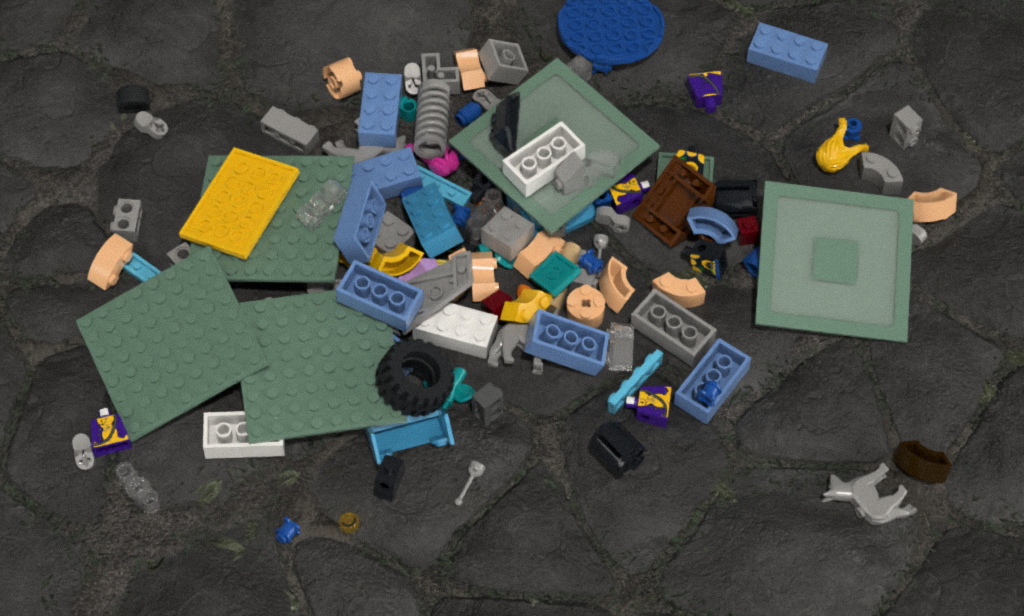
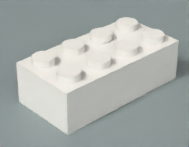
(537, 161)
(459, 330)
(227, 437)

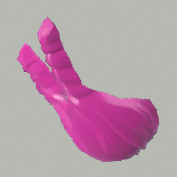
(441, 165)

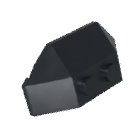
(506, 125)

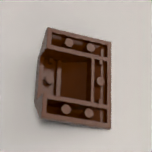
(669, 201)

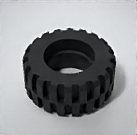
(404, 394)

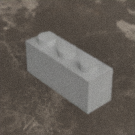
(290, 130)

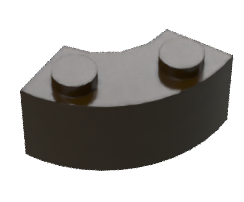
(922, 462)

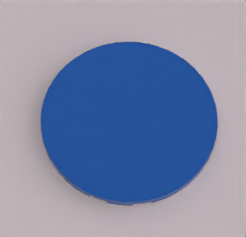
(611, 29)

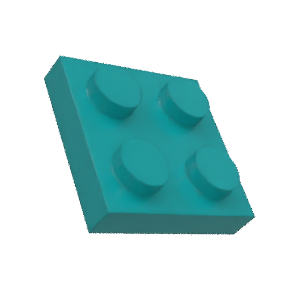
(555, 274)

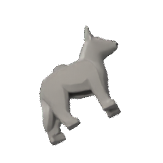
(363, 152)
(509, 337)
(865, 498)

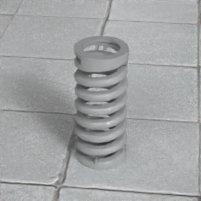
(429, 125)

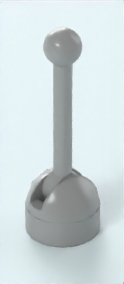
(600, 242)
(475, 470)

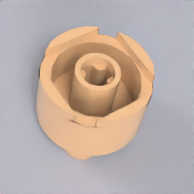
(342, 78)
(586, 306)

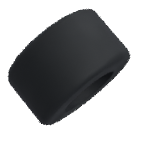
(133, 99)

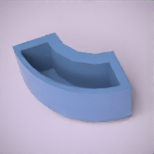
(712, 223)

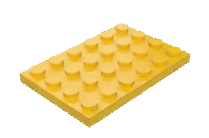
(239, 203)

